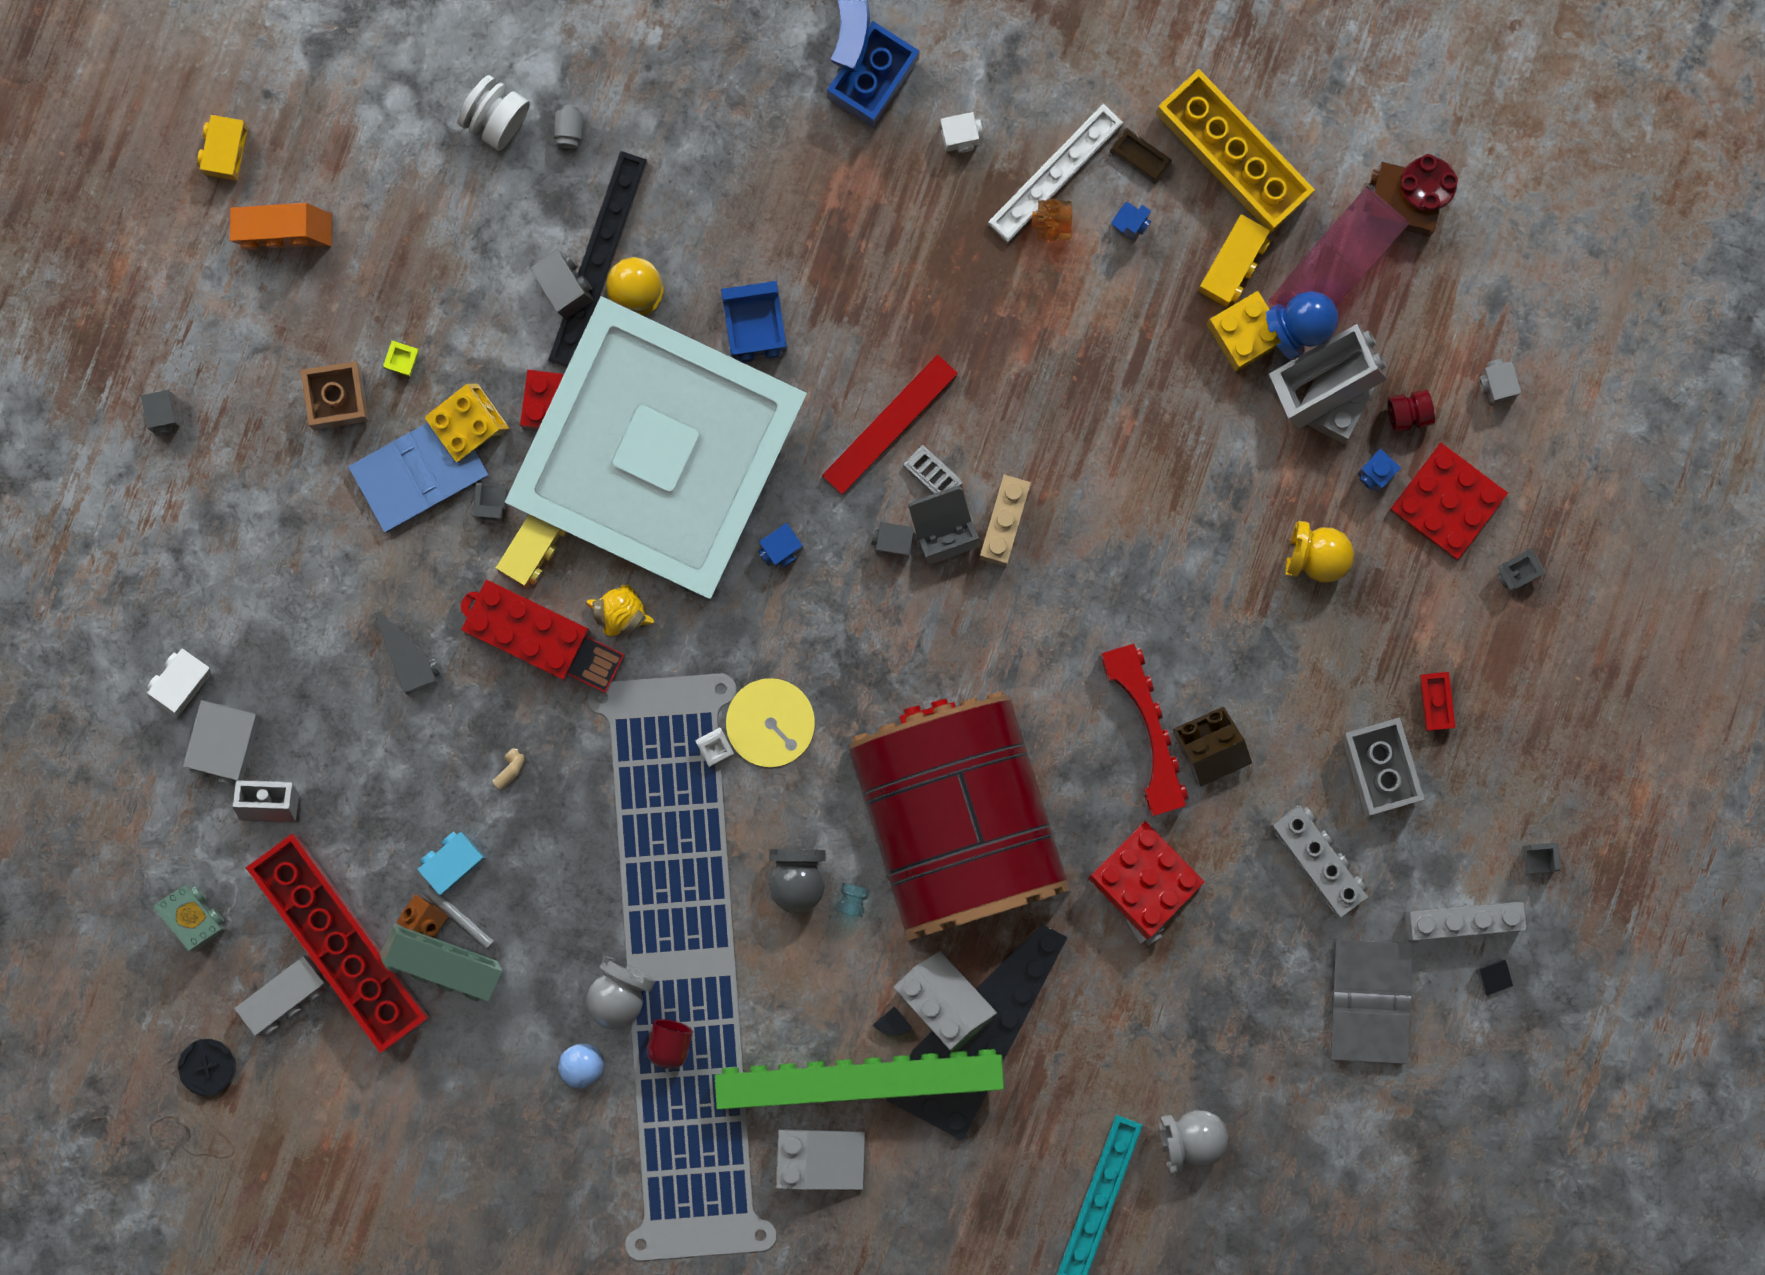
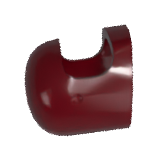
(668, 1047)

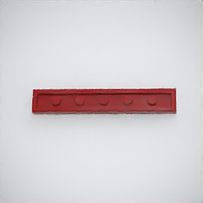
(889, 424)

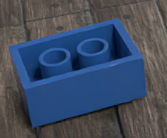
(879, 77)

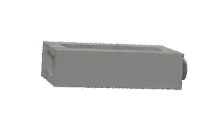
(1320, 360)

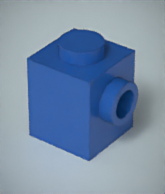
(1378, 471)
(780, 547)

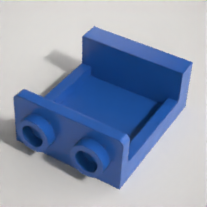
(754, 321)

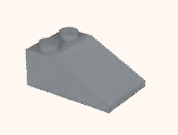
(820, 1159)

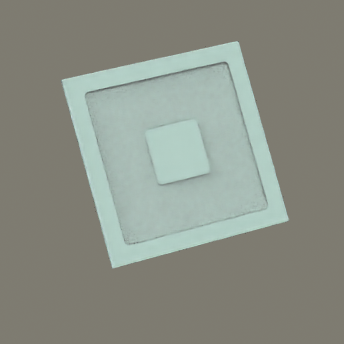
(655, 447)

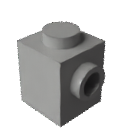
(1499, 381)

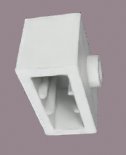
(178, 682)

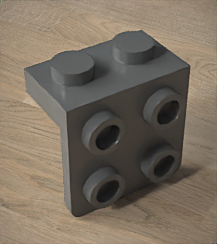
(943, 525)

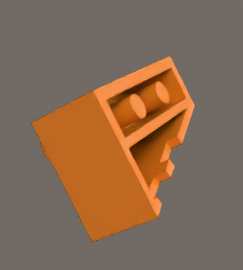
(280, 226)

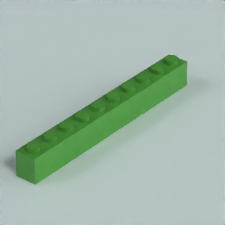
(859, 1081)

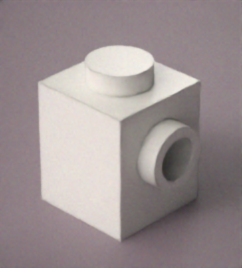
(961, 132)

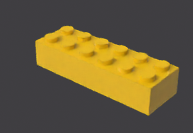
(1234, 151)

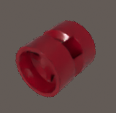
(1415, 410)

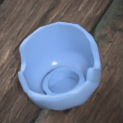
(580, 1065)

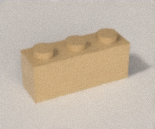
(1004, 520)

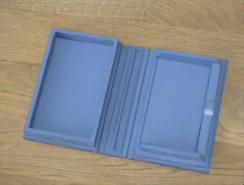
(413, 476)

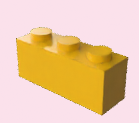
(1235, 261)

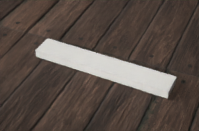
(1055, 172)

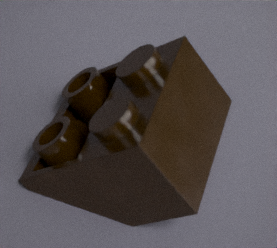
(1212, 746)

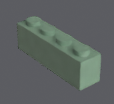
(440, 963)

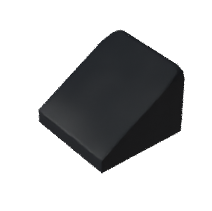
(1495, 977)

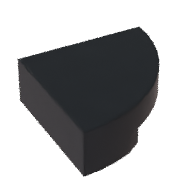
(892, 1023)

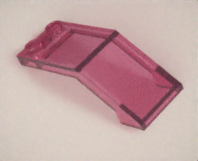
(1345, 250)

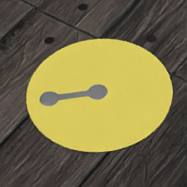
(770, 722)

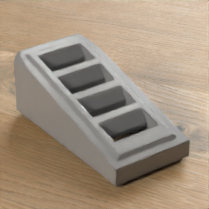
(947, 473)

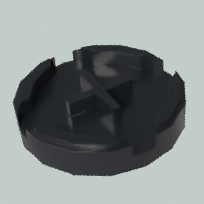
(207, 1067)

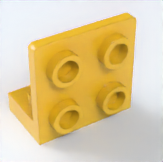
(466, 421)

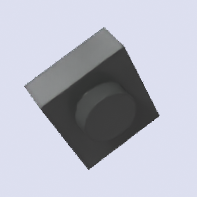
(1520, 570)

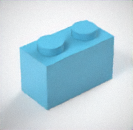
(450, 863)

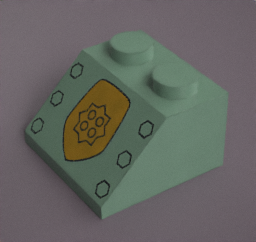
(190, 917)

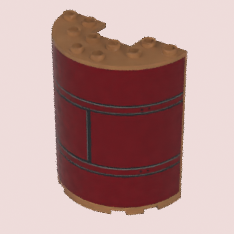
(957, 815)

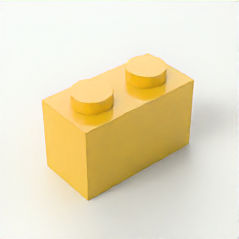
(222, 147)

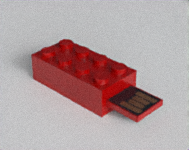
(538, 636)

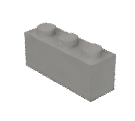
(282, 997)

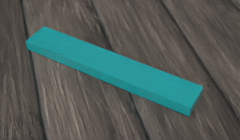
(1100, 1197)

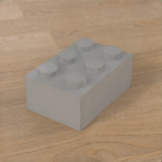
(1382, 767)

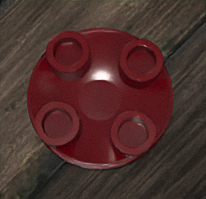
(1429, 183)

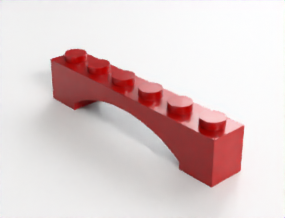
(1125, 668)

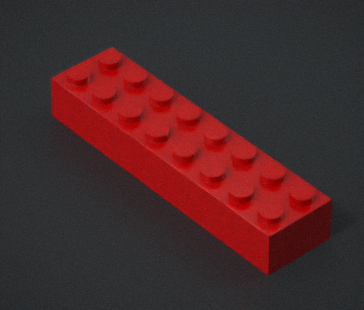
(337, 942)

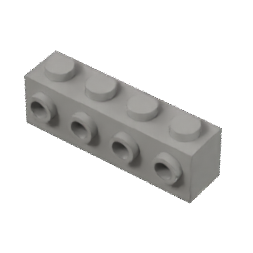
(1319, 861)

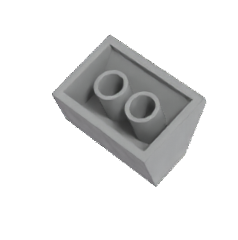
(1342, 420)
(945, 1001)

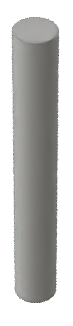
(460, 919)

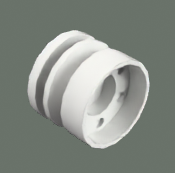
(490, 110)

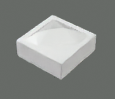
(714, 747)

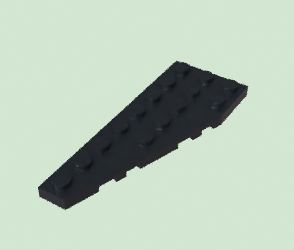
(1011, 993)

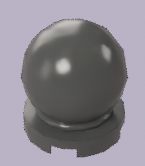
(797, 880)

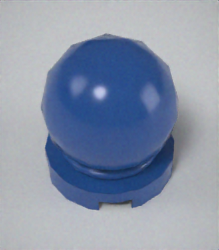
(1306, 321)

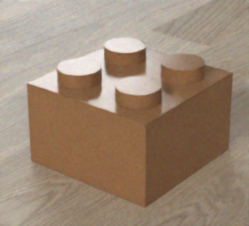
(334, 395)

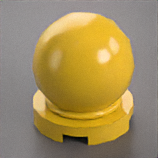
(635, 285)
(1320, 553)

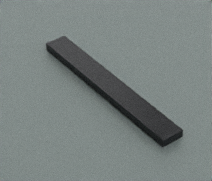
(601, 250)

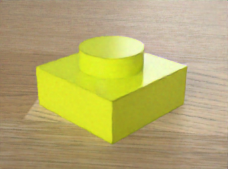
(401, 358)

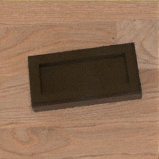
(1140, 155)

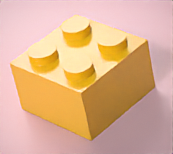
(1244, 331)

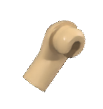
(511, 771)

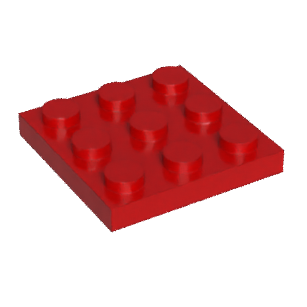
(1448, 501)
(1146, 880)

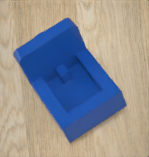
(1132, 220)

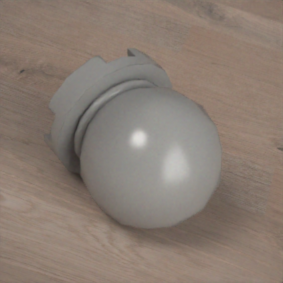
(617, 996)
(1194, 1139)

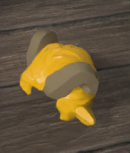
(619, 611)

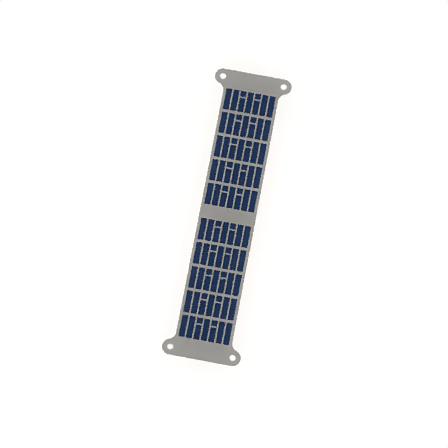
(682, 938)

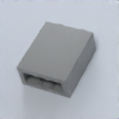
(221, 742)

